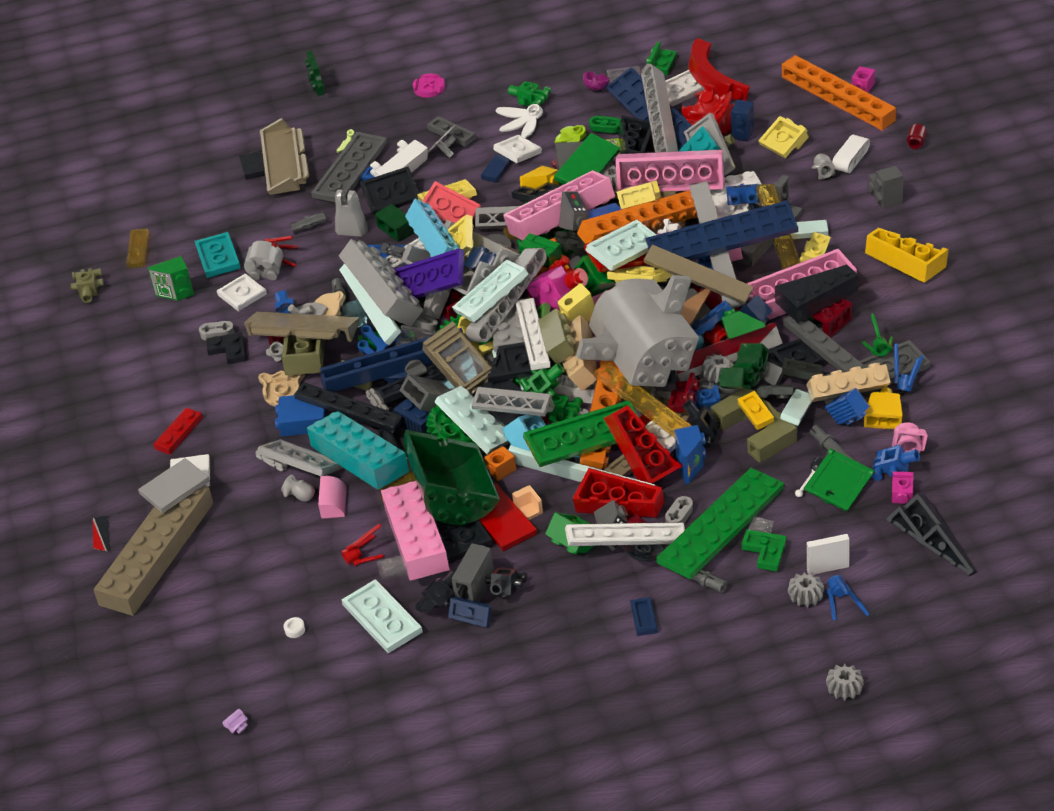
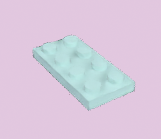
(621, 245)
(490, 290)
(476, 423)
(382, 616)

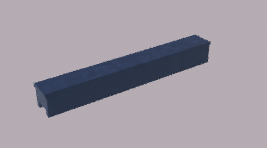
(373, 366)

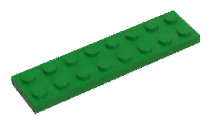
(720, 523)

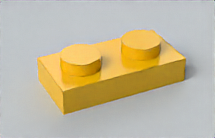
(755, 410)

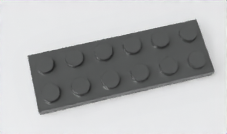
(349, 166)
(907, 356)

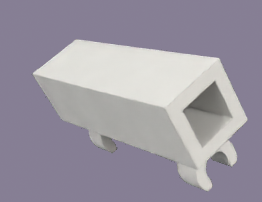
(408, 155)

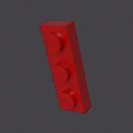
(178, 431)

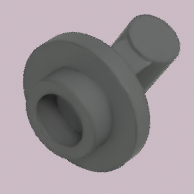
(415, 368)

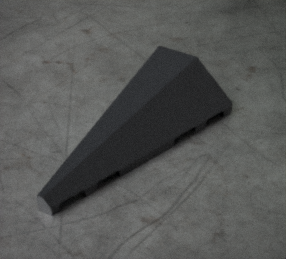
(926, 526)

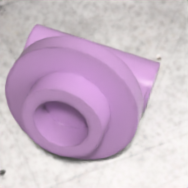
(236, 722)

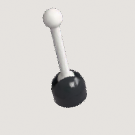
(813, 466)

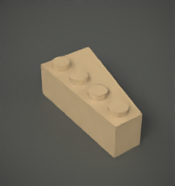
(580, 370)

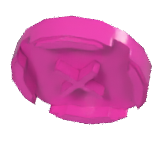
(429, 85)

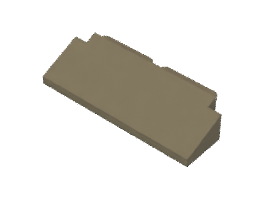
(283, 157)
(301, 325)

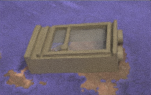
(457, 358)

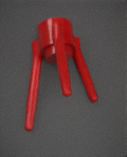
(274, 240)
(352, 553)

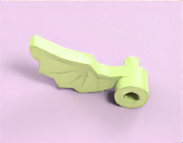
(350, 133)

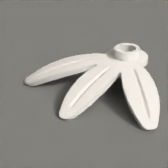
(524, 117)

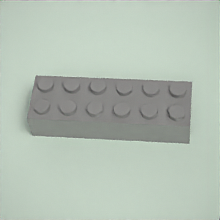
(381, 282)

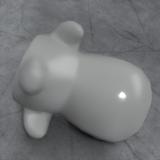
(824, 166)
(300, 489)

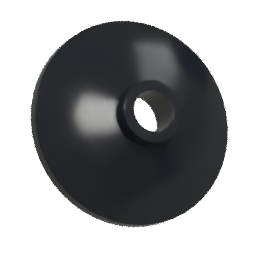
(643, 552)

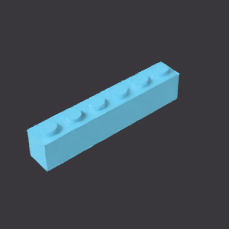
(430, 228)

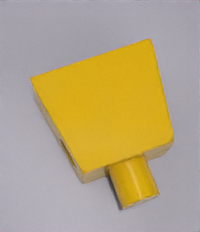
(884, 410)

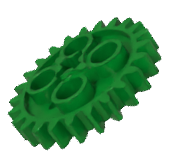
(444, 427)

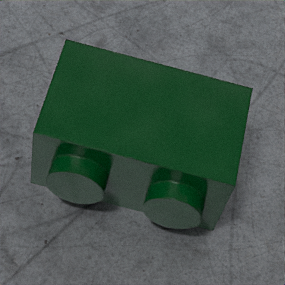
(393, 223)

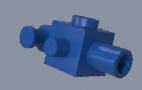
(893, 460)

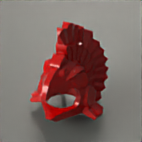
(708, 103)

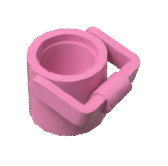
(909, 437)

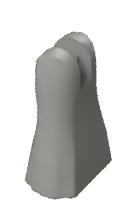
(349, 216)

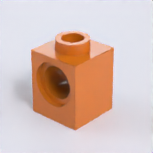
(500, 463)

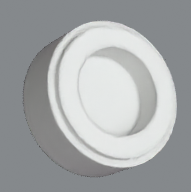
(294, 627)

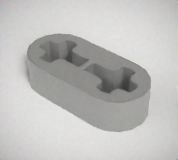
(425, 322)
(216, 329)
(675, 510)

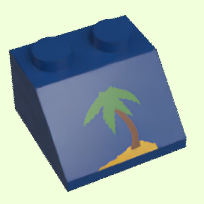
(690, 451)

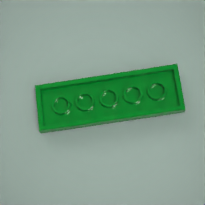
(572, 436)

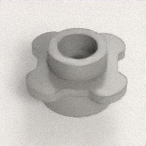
(275, 346)

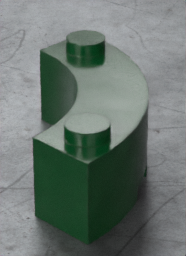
(747, 368)

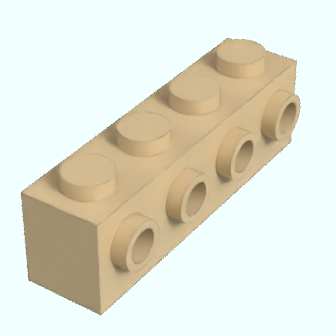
(838, 383)

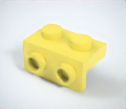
(815, 247)

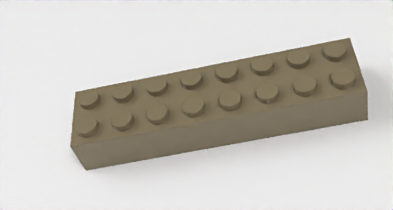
(150, 553)

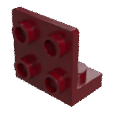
(835, 317)

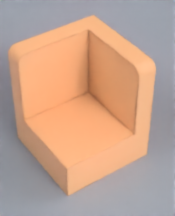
(528, 502)

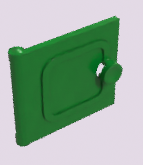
(841, 477)

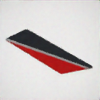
(101, 533)

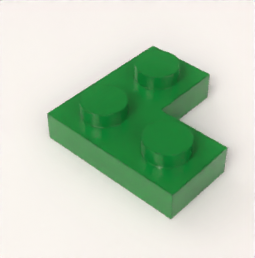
(768, 545)

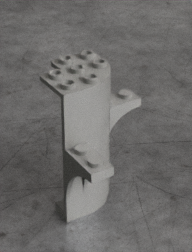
(435, 302)
(642, 330)

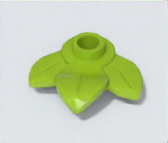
(571, 134)

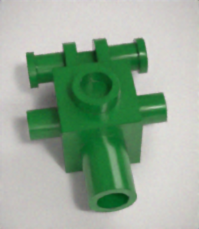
(529, 93)
(543, 380)
(564, 409)

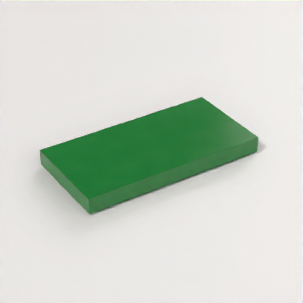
(591, 155)

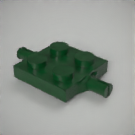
(314, 74)

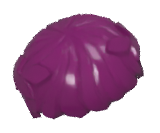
(595, 82)

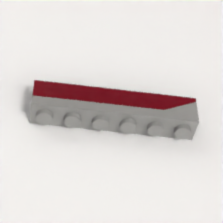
(767, 335)

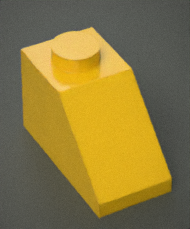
(539, 177)

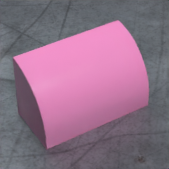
(332, 497)

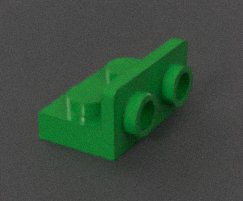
(662, 58)

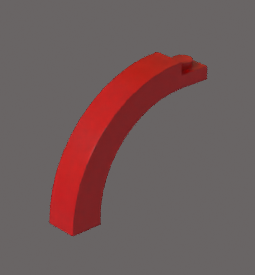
(704, 73)

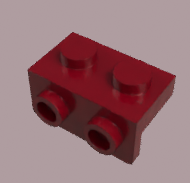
(684, 391)

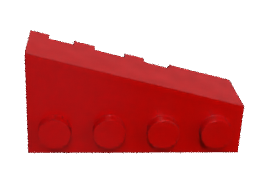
(639, 446)
(601, 488)

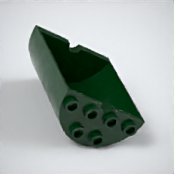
(450, 478)

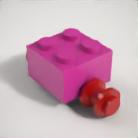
(554, 285)

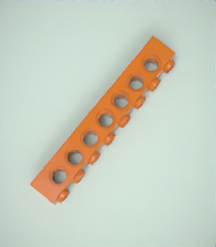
(839, 92)
(651, 214)
(602, 398)

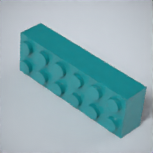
(358, 450)

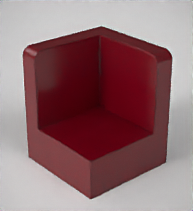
(449, 311)

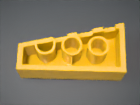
(906, 255)

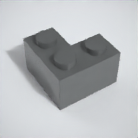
(886, 187)

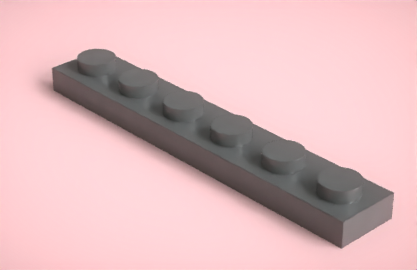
(822, 344)

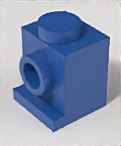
(707, 397)

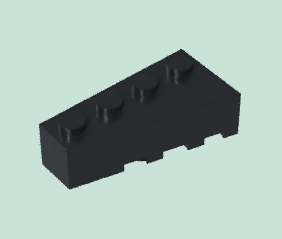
(634, 135)
(815, 292)

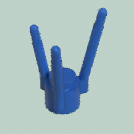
(905, 382)
(839, 588)

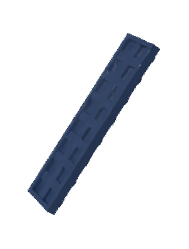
(630, 93)
(728, 232)

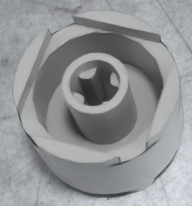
(263, 260)

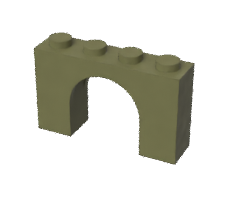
(765, 443)

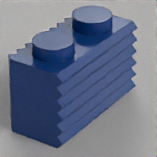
(848, 407)

